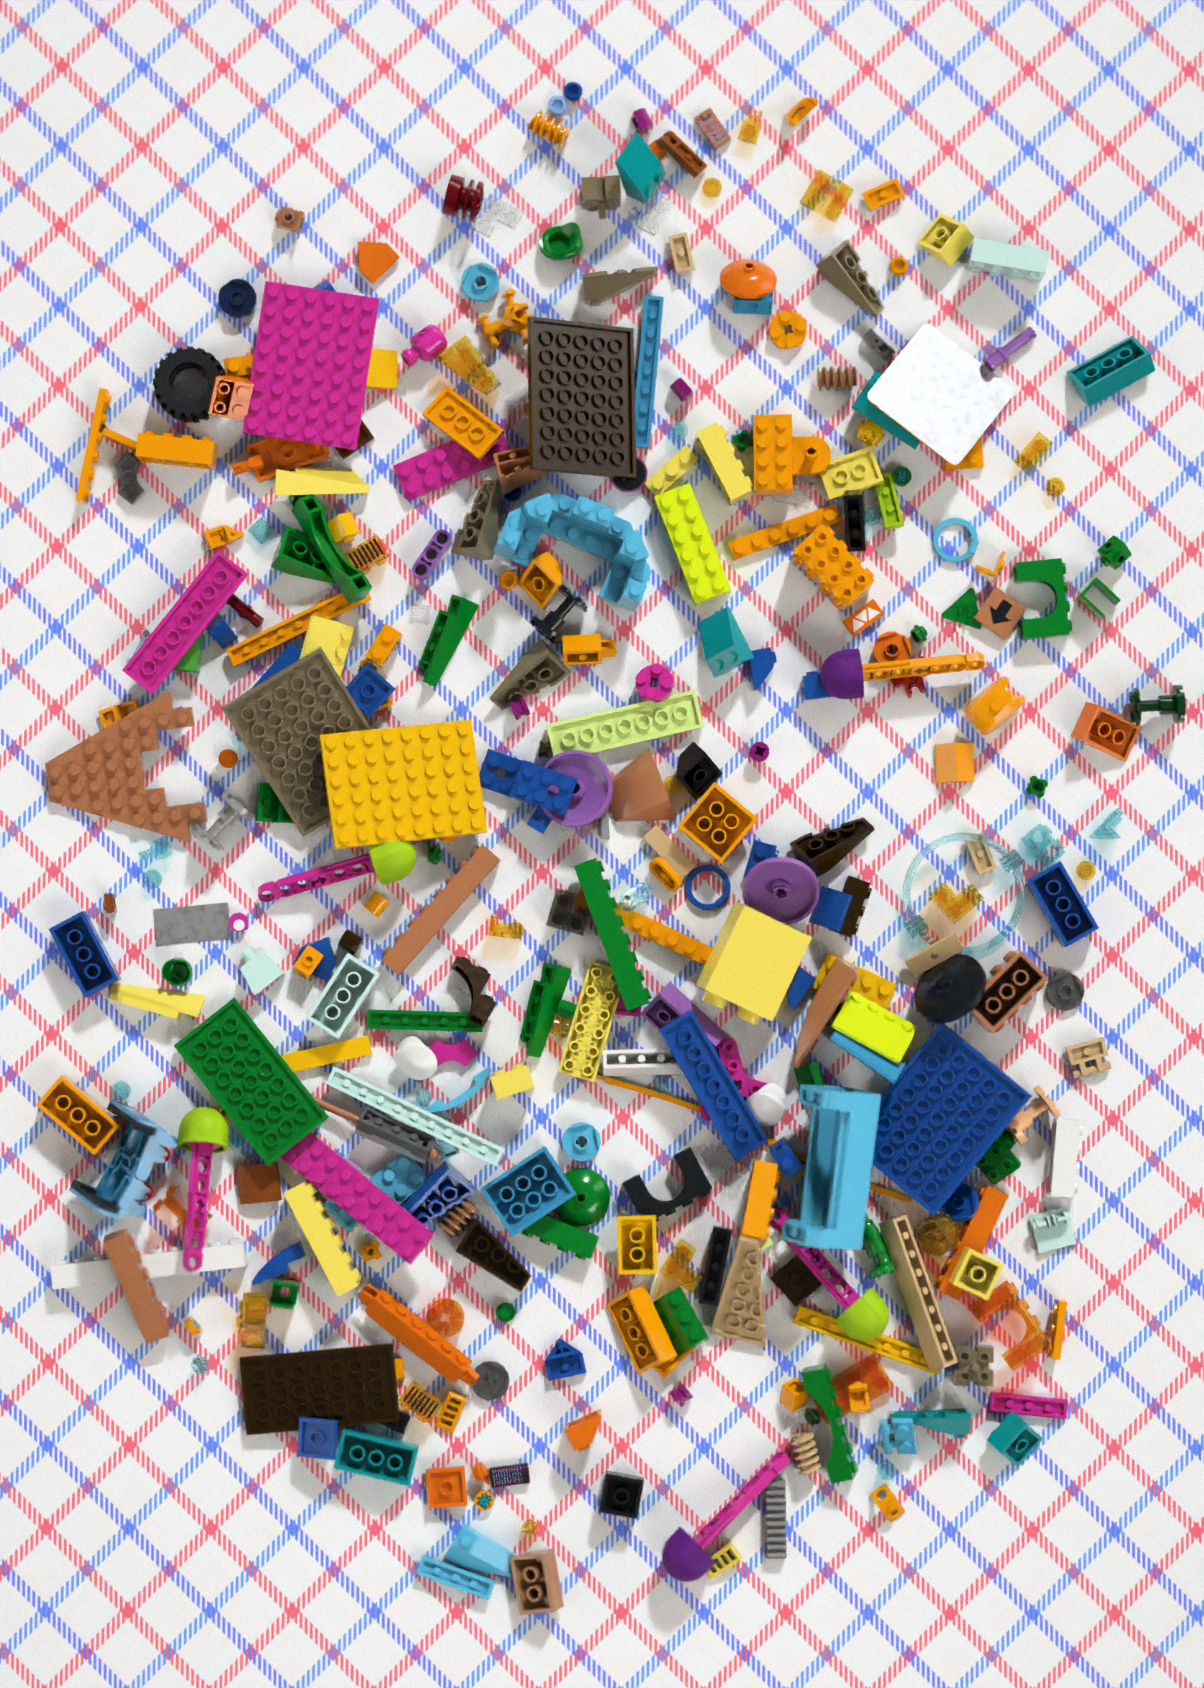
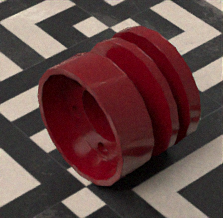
(463, 198)

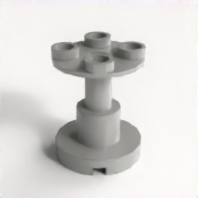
(228, 815)

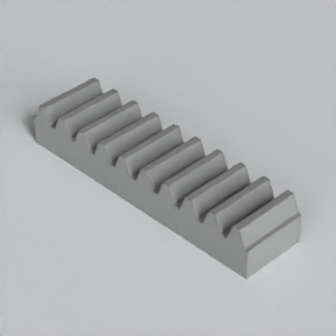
(776, 1519)

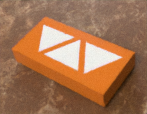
(863, 618)

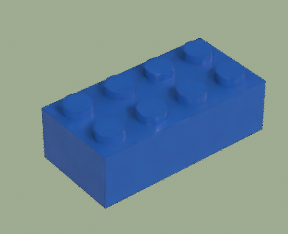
(1061, 904)
(85, 954)

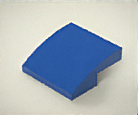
(831, 909)

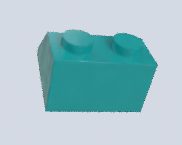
(1014, 1439)

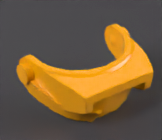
(808, 104)

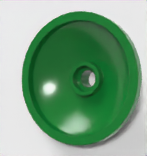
(596, 1199)

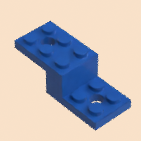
(527, 782)

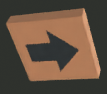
(999, 613)

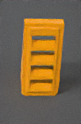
(457, 1396)

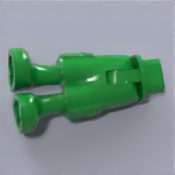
(876, 1249)

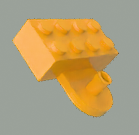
(782, 456)

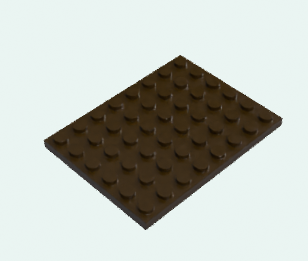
(581, 398)

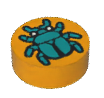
(193, 1326)
(484, 1500)

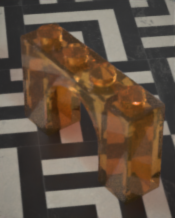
(1034, 1341)

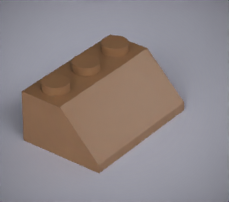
(536, 1582)

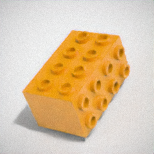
(832, 567)

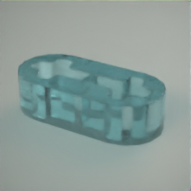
(633, 893)

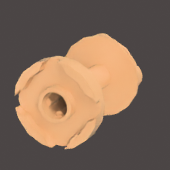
(1024, 1118)

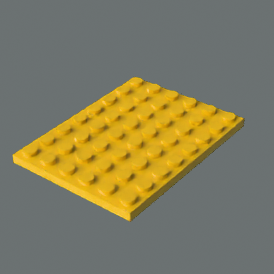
(402, 784)

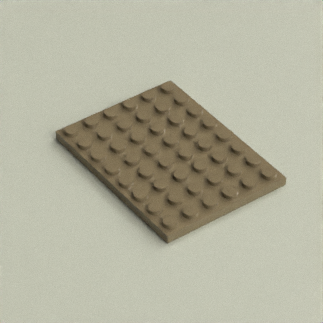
(282, 731)

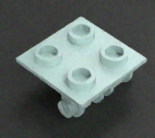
(1052, 1229)

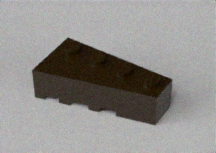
(489, 1254)

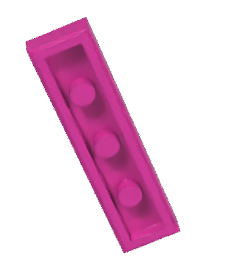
(1028, 1405)

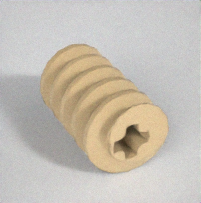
(806, 1452)

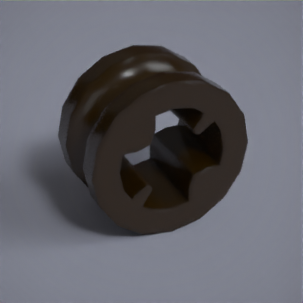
(543, 749)

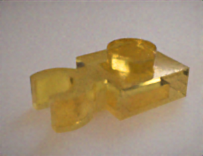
(750, 129)

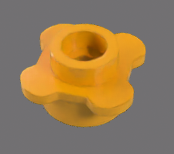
(367, 1255)

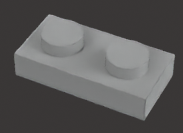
(603, 828)

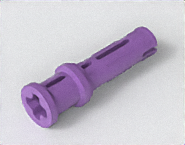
(1002, 353)

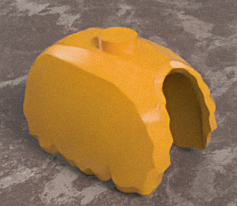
(993, 706)

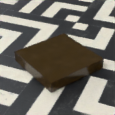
(796, 1280)

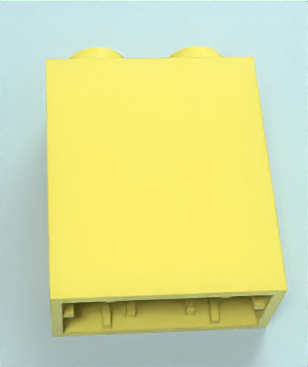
(752, 963)

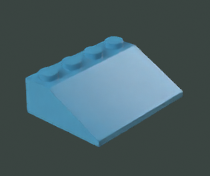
(528, 1191)

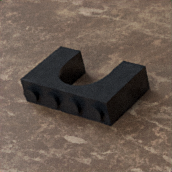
(694, 1185)

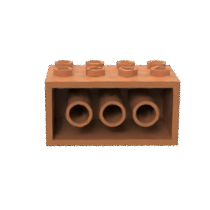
(1007, 990)

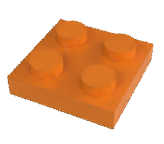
(446, 1487)

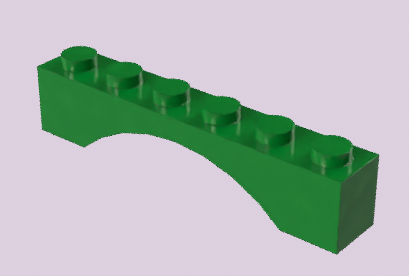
(313, 522)
(819, 1386)

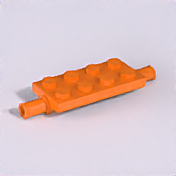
(279, 454)

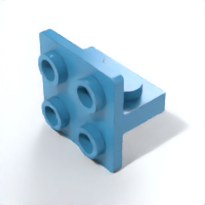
(754, 306)

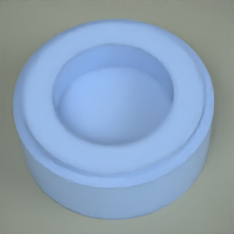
(557, 105)

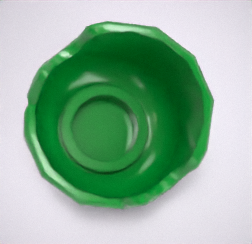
(177, 971)

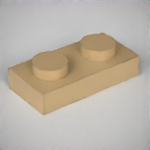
(681, 253)
(980, 856)

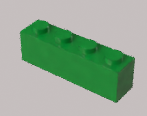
(564, 1235)

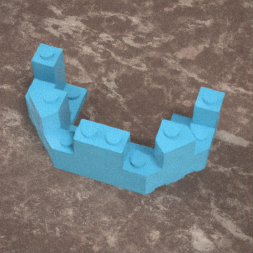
(588, 528)

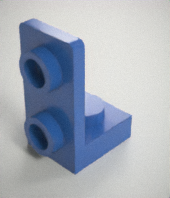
(539, 820)

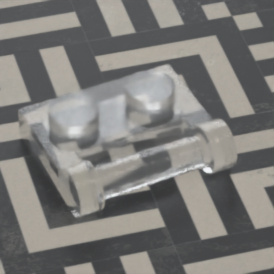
(801, 495)
(727, 1174)

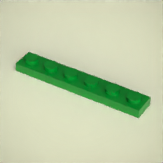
(421, 1020)

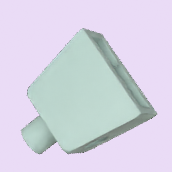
(259, 970)

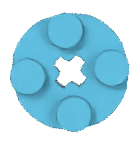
(479, 271)
(572, 1135)

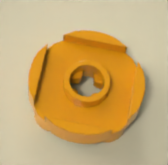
(786, 319)

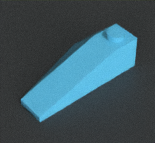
(479, 1553)

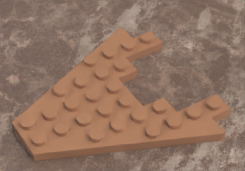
(108, 776)

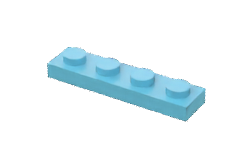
(455, 1577)

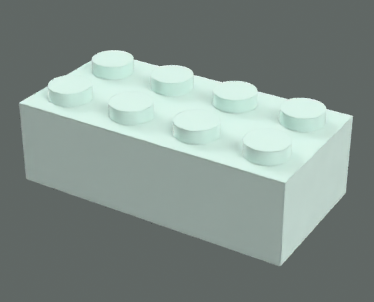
(1007, 260)
(343, 995)

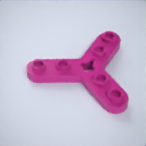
(731, 1059)

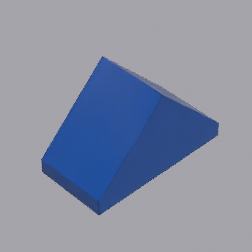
(221, 632)

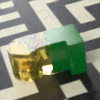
(563, 1018)

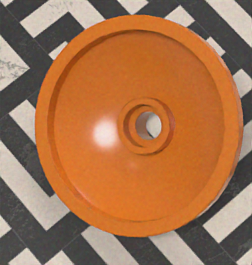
(748, 279)

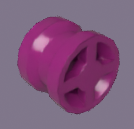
(519, 708)
(756, 753)
(681, 1394)

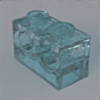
(1039, 849)

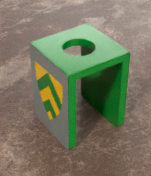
(1103, 589)
(279, 1301)

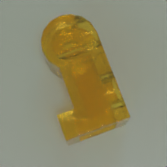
(514, 930)

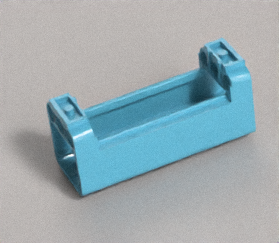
(836, 1167)

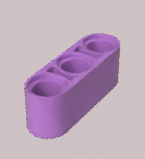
(429, 564)

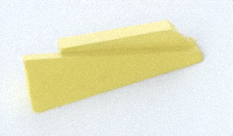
(319, 481)
(158, 1001)

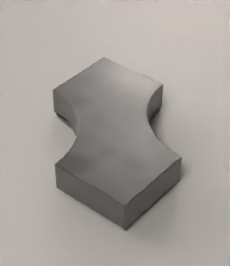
(128, 469)

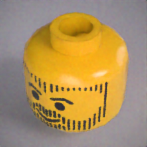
(869, 433)

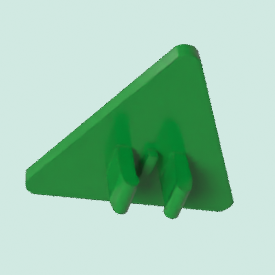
(963, 610)

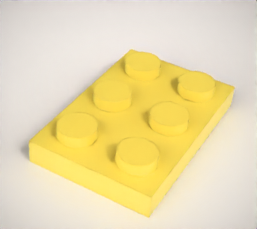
(851, 472)

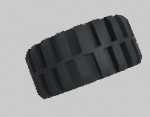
(165, 377)

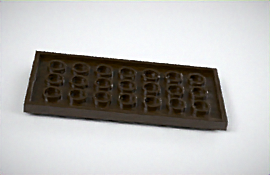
(334, 1384)

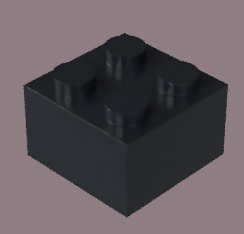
(621, 1494)

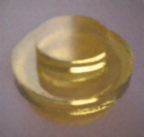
(1055, 487)
(672, 785)
(1085, 870)

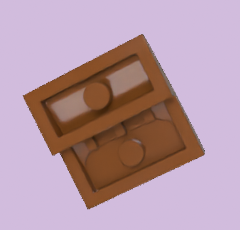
(258, 1183)

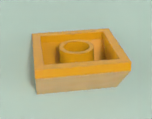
(954, 762)

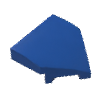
(328, 962)
(564, 1361)

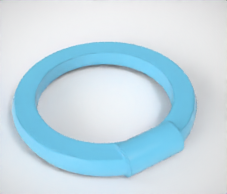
(972, 547)

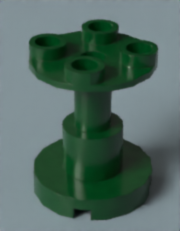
(1165, 704)

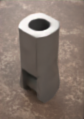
(876, 342)

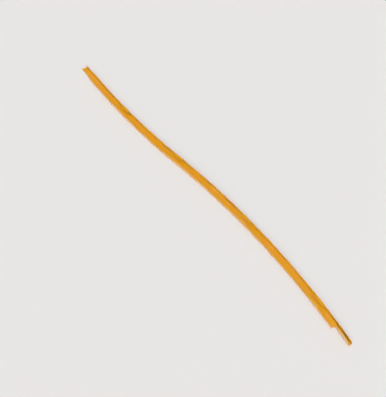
(696, 1108)

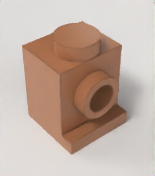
(295, 224)

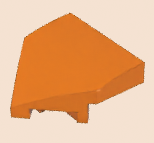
(375, 259)

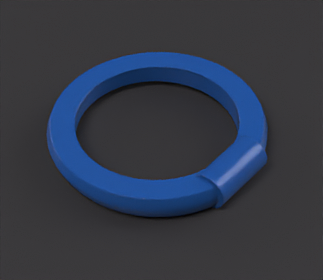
(721, 900)

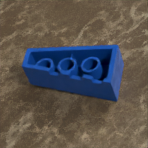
(439, 1193)

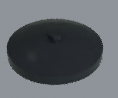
(950, 989)

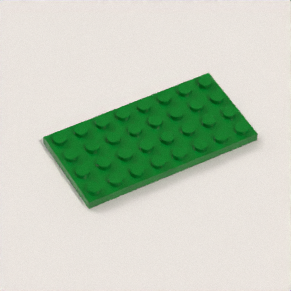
(251, 1081)

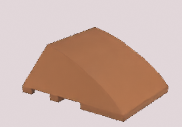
(640, 792)

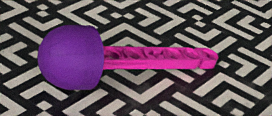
(685, 1556)

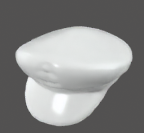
(415, 1059)
(767, 1104)

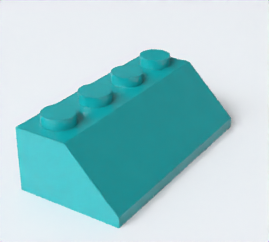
(1111, 371)
(873, 413)

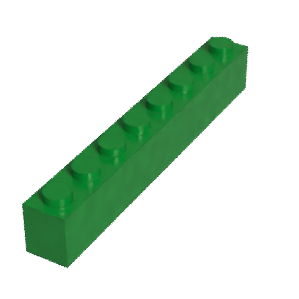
(611, 933)

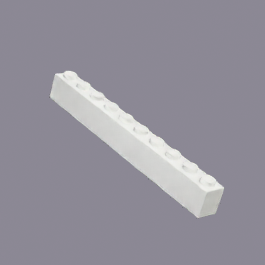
(157, 1262)

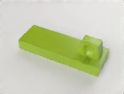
(889, 503)

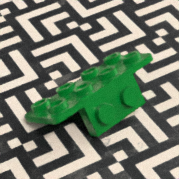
(999, 1159)

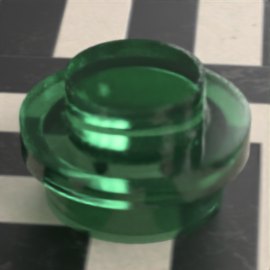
(812, 1416)

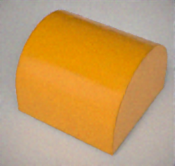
(376, 904)

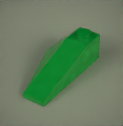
(299, 558)

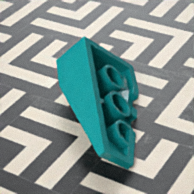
(949, 1421)

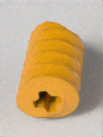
(549, 128)

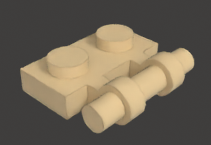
(1086, 1052)

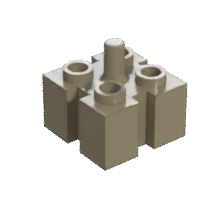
(601, 194)
(973, 1365)

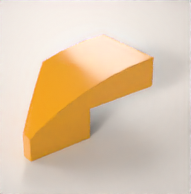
(221, 536)

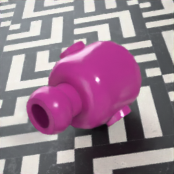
(425, 345)

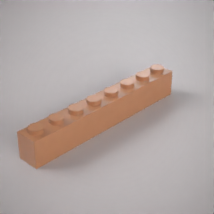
(444, 905)

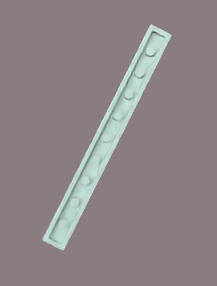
(415, 1116)

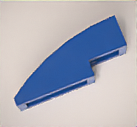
(279, 1263)

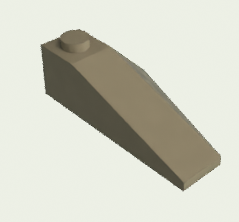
(603, 286)

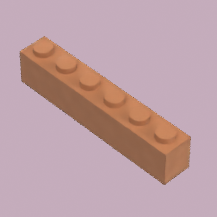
(136, 1285)

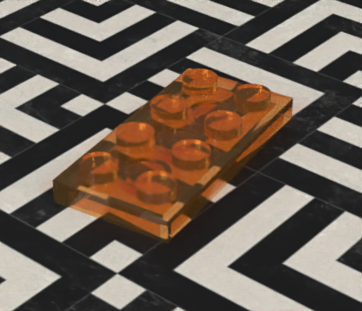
(866, 1371)

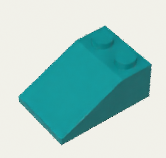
(639, 169)
(723, 643)

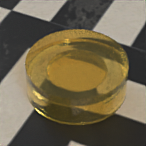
(712, 187)

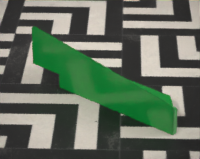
(445, 637)
(543, 1007)

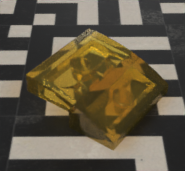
(826, 196)

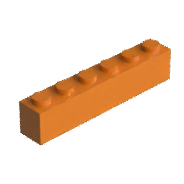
(974, 1235)

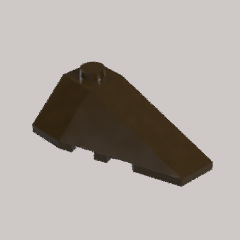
(828, 848)

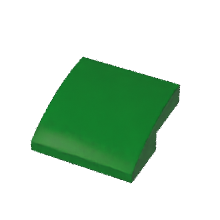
(269, 806)

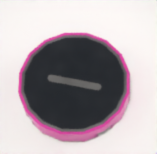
(632, 485)

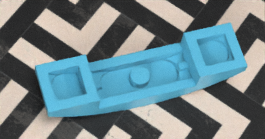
(441, 1106)

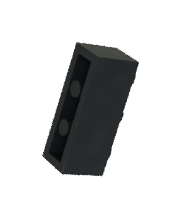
(855, 520)

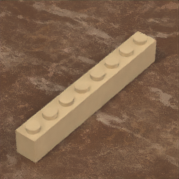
(918, 1293)

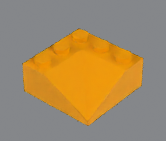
(717, 823)

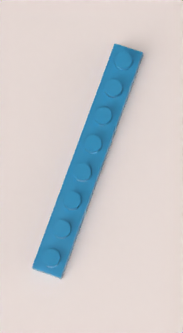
(647, 369)

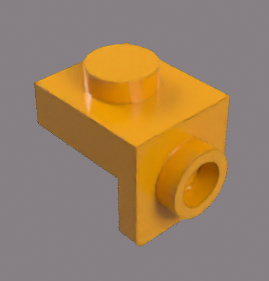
(858, 1397)

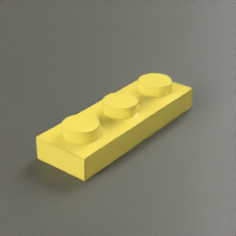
(671, 471)

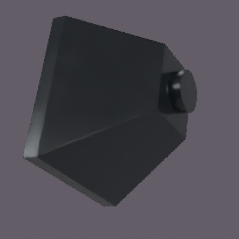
(696, 770)

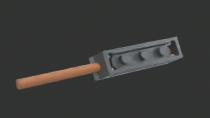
(389, 1132)

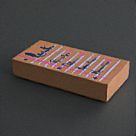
(712, 128)

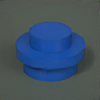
(572, 91)

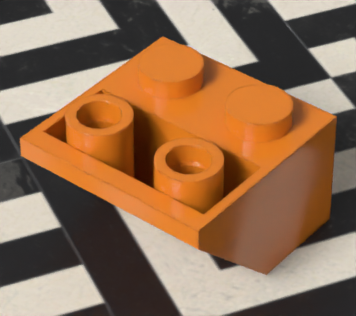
(231, 397)

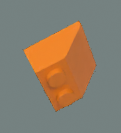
(583, 1430)

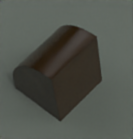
(350, 942)

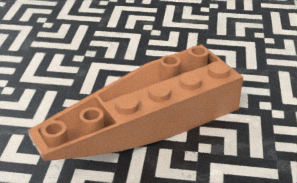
(824, 1005)

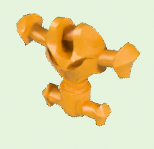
(514, 320)

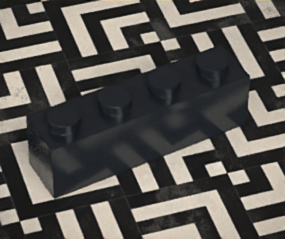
(715, 1265)

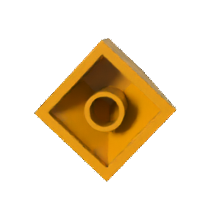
(542, 579)

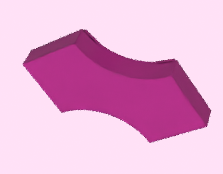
(460, 1052)

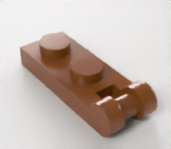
(681, 153)

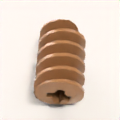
(836, 378)
(458, 1218)

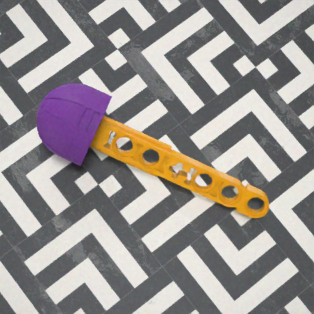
(845, 674)

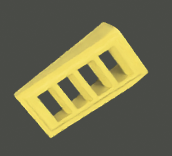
(737, 1557)

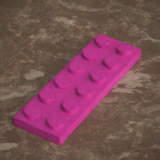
(442, 467)

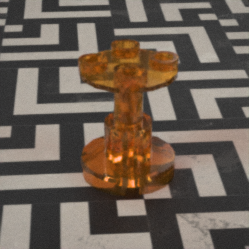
(176, 1208)

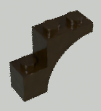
(476, 979)

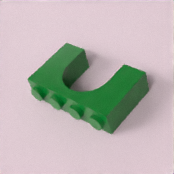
(1050, 573)

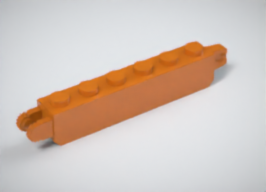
(417, 1335)

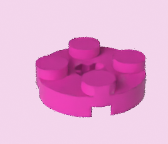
(651, 673)

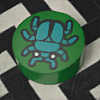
(901, 476)

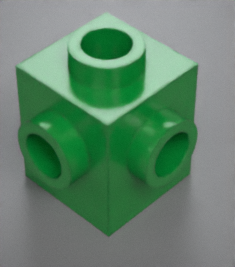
(1114, 552)

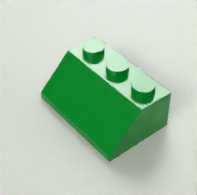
(680, 1321)

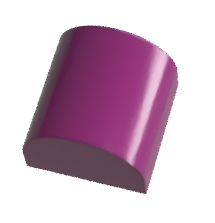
(641, 120)
(681, 389)

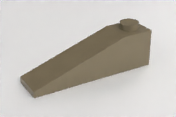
(843, 271)
(481, 525)
(533, 672)

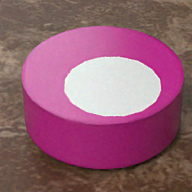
(238, 922)

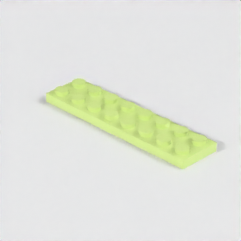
(627, 724)

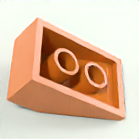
(1105, 731)

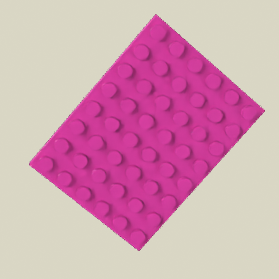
(311, 365)

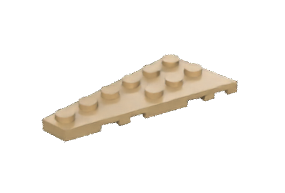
(741, 1301)

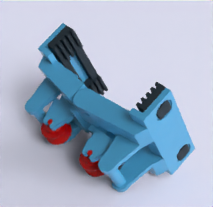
(130, 1167)

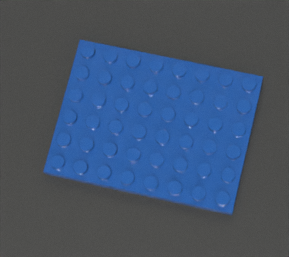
(943, 1117)

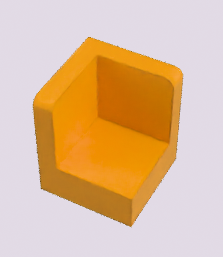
(793, 1395)

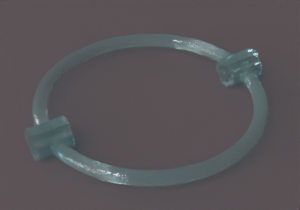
(1010, 862)

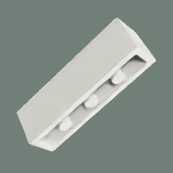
(639, 1062)
(1064, 1158)

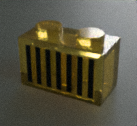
(368, 554)
(420, 1401)

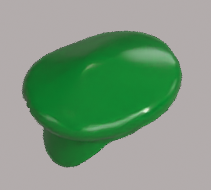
(561, 242)

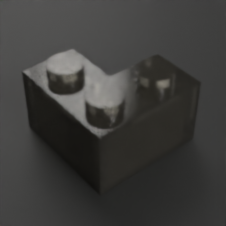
(562, 918)

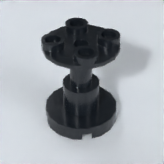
(554, 620)

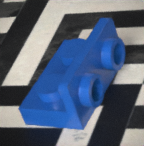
(760, 852)

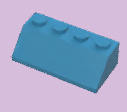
(881, 1065)

